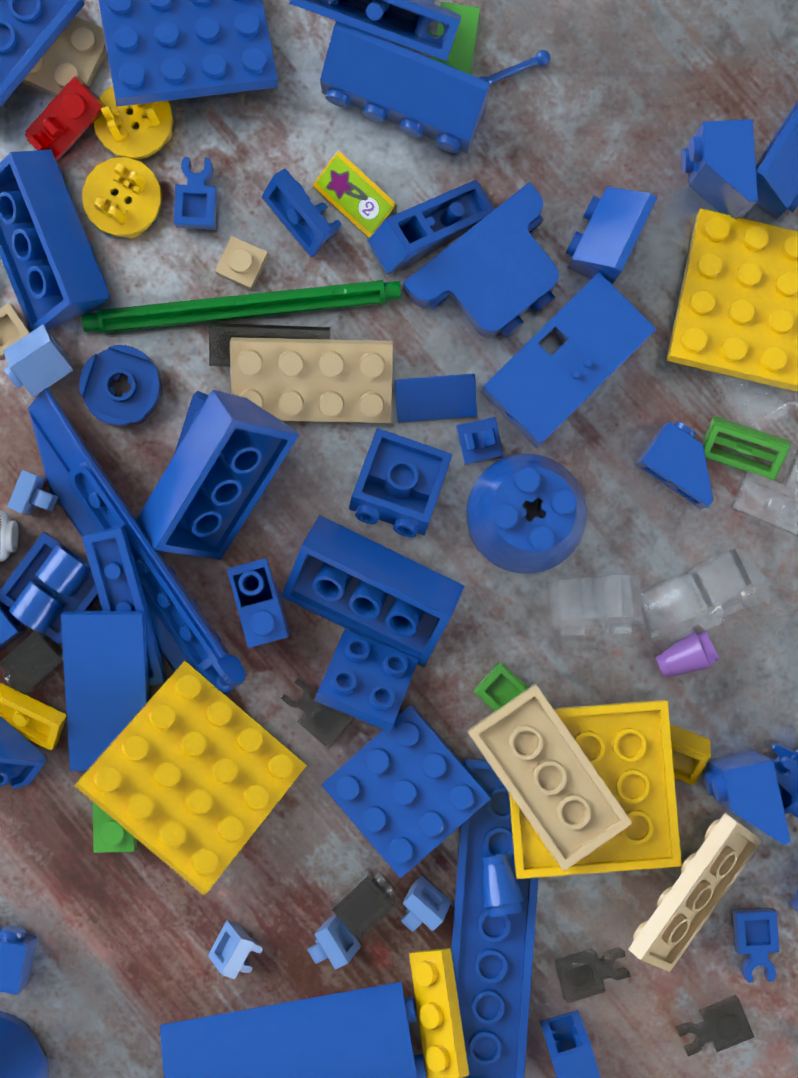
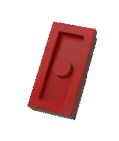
(65, 118)

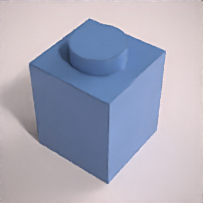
(36, 361)

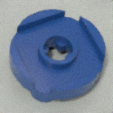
(111, 365)

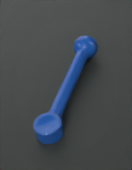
(541, 58)

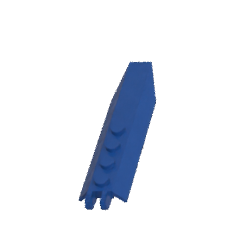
(97, 505)

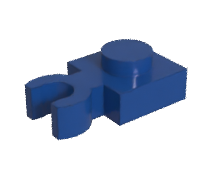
(195, 202)
(756, 936)

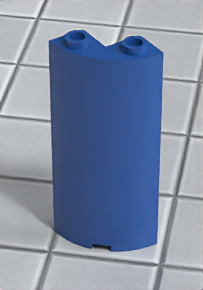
(315, 1037)

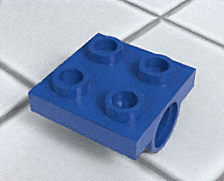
(48, 584)
(366, 680)

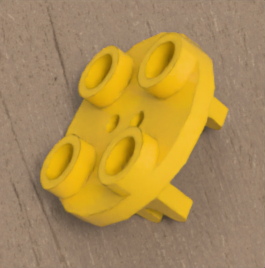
(116, 129)
(132, 181)

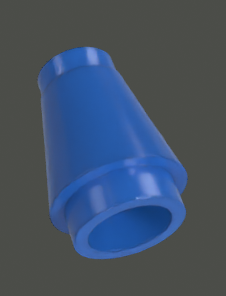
(500, 887)

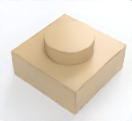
(241, 263)
(11, 327)

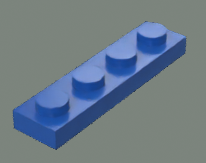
(121, 587)

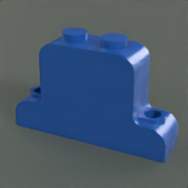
(394, 20)
(492, 269)

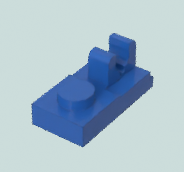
(297, 212)

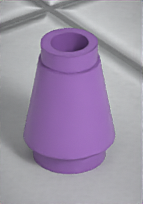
(688, 655)

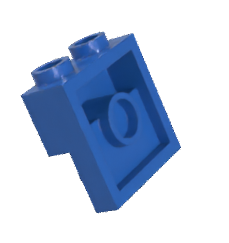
(399, 483)

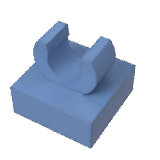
(30, 493)
(424, 905)
(335, 943)
(232, 949)

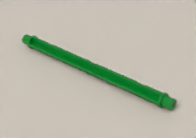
(241, 306)

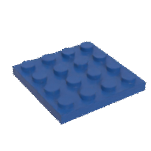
(186, 48)

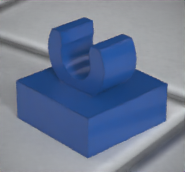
(479, 441)

